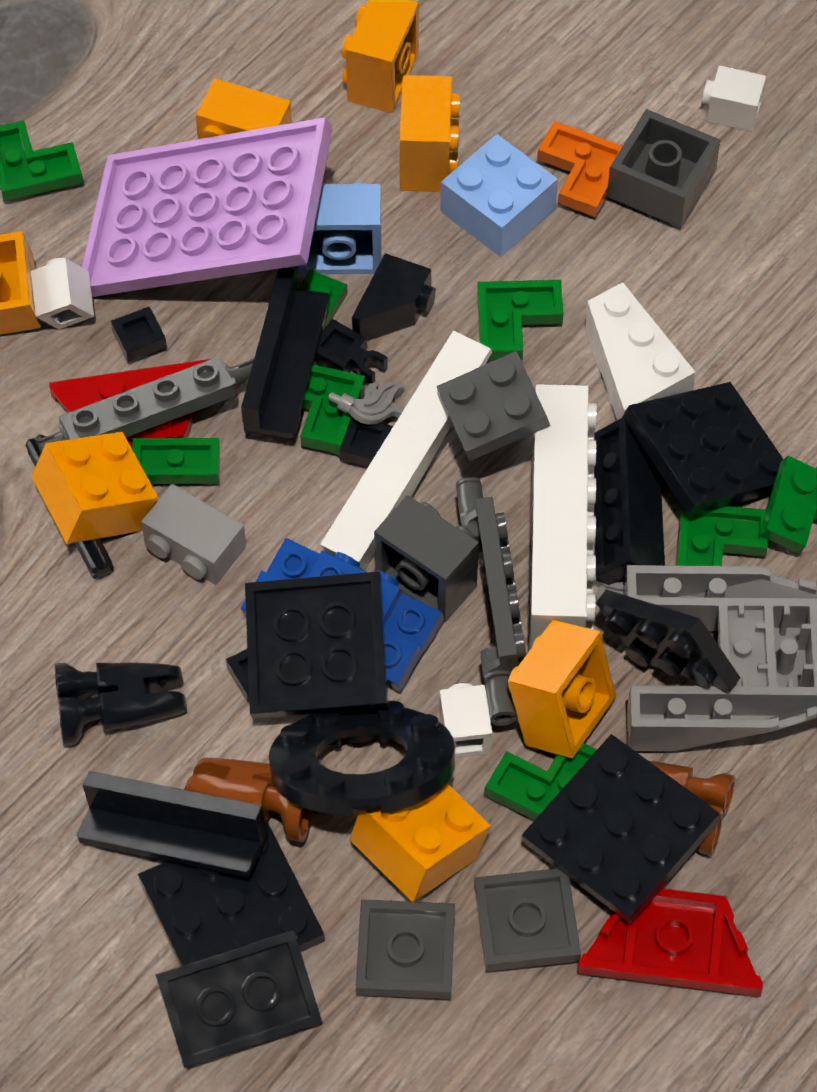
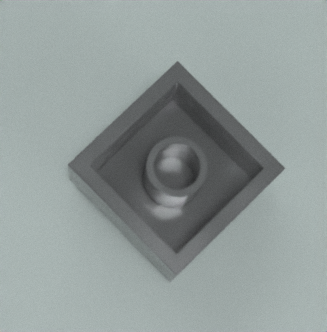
(663, 168)
(427, 555)

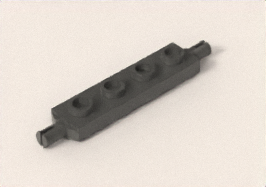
(153, 402)

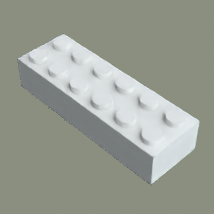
(563, 511)

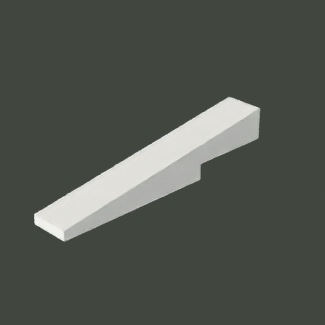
(403, 454)

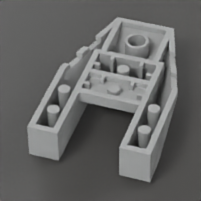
(765, 633)

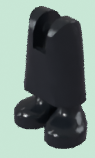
(126, 696)

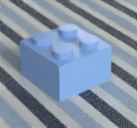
(498, 195)
(346, 230)

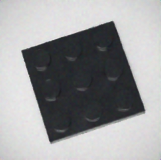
(706, 447)
(316, 645)
(621, 828)
(219, 911)

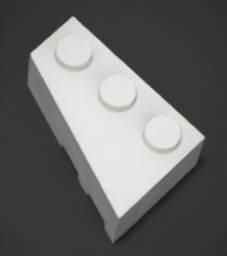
(633, 351)

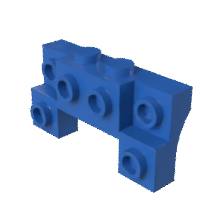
(407, 622)

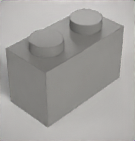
(193, 535)

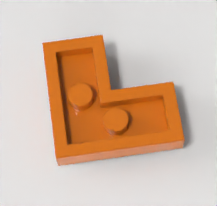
(586, 159)

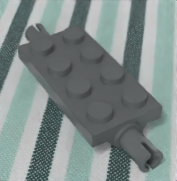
(490, 530)

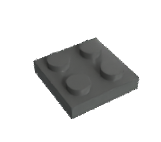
(493, 406)
(527, 919)
(405, 949)

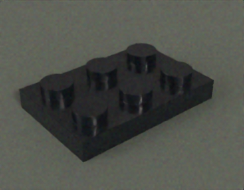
(667, 640)
(238, 998)

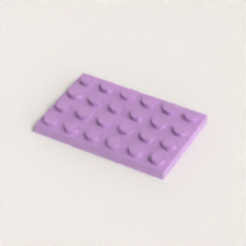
(207, 208)

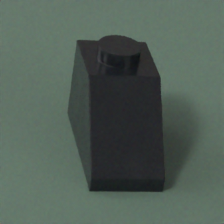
(393, 298)

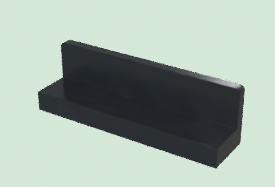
(284, 357)
(626, 504)
(172, 824)

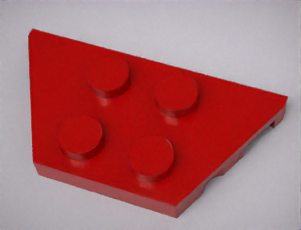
(88, 390)
(676, 942)

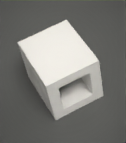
(734, 98)
(62, 293)
(467, 717)

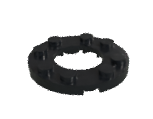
(415, 778)

